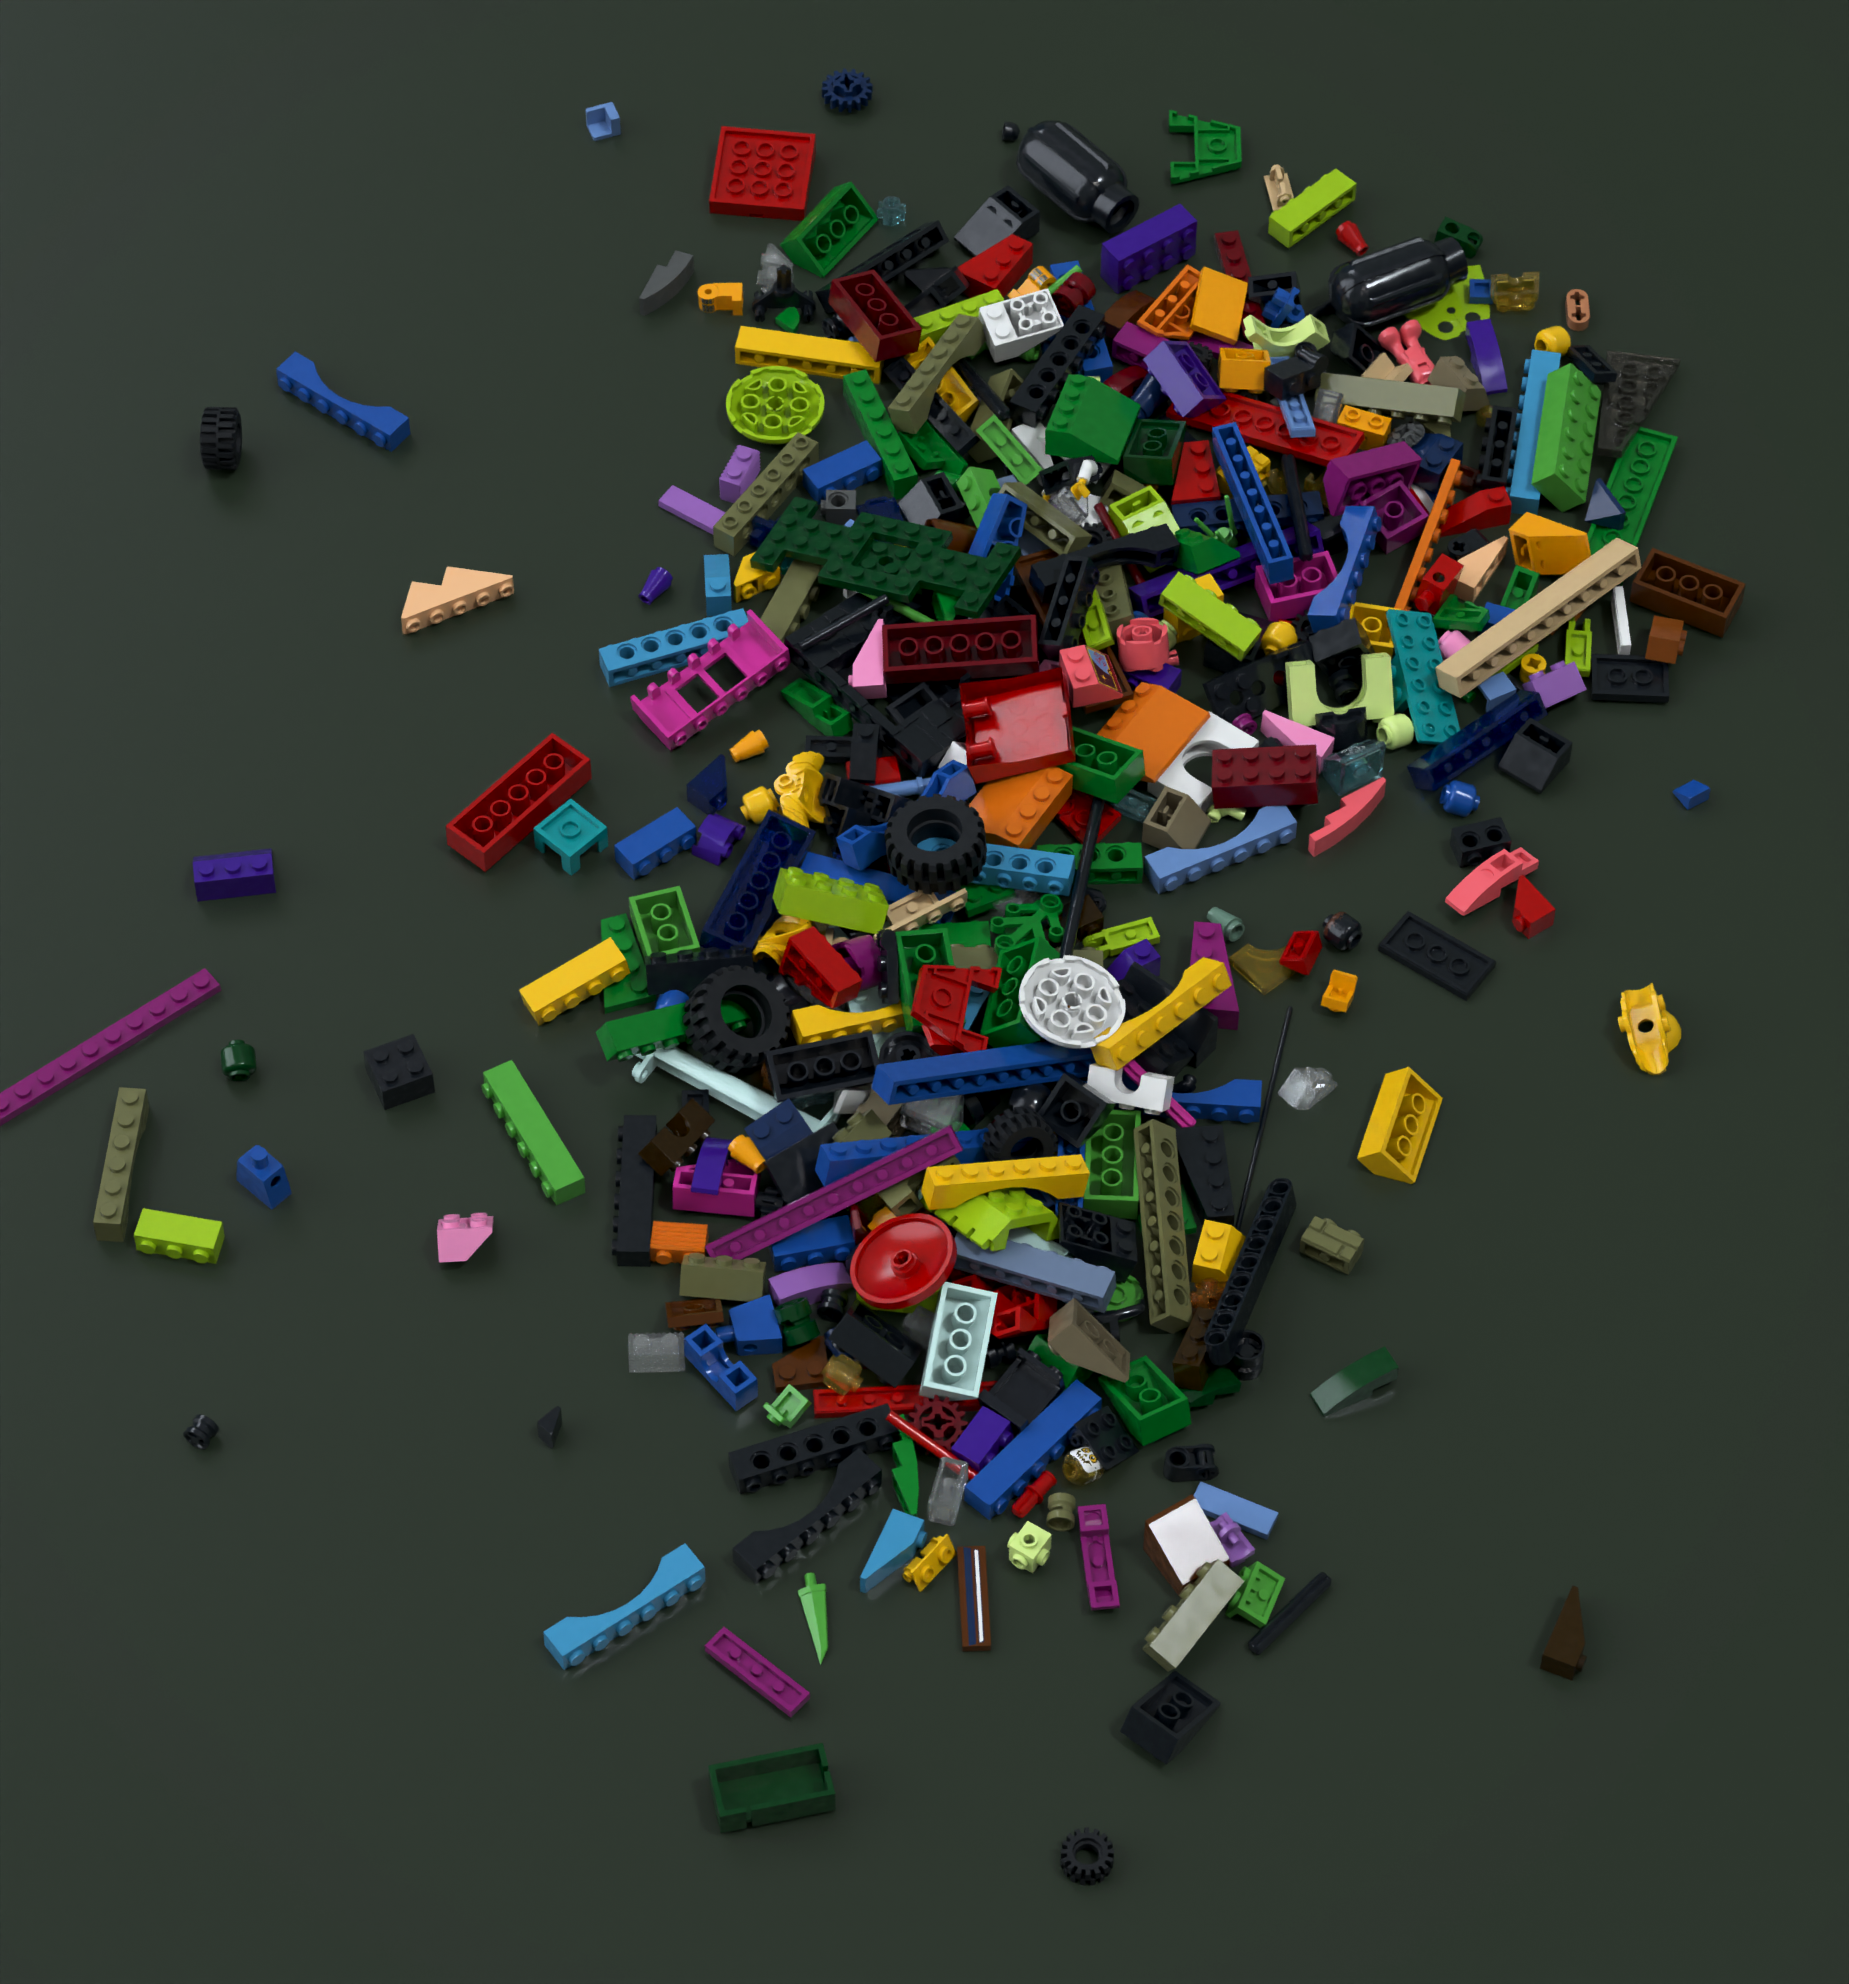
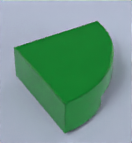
(788, 320)

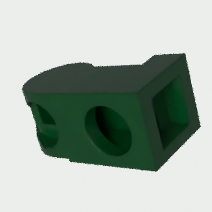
(1468, 238)

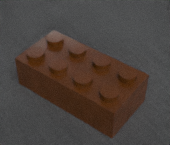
(1687, 592)

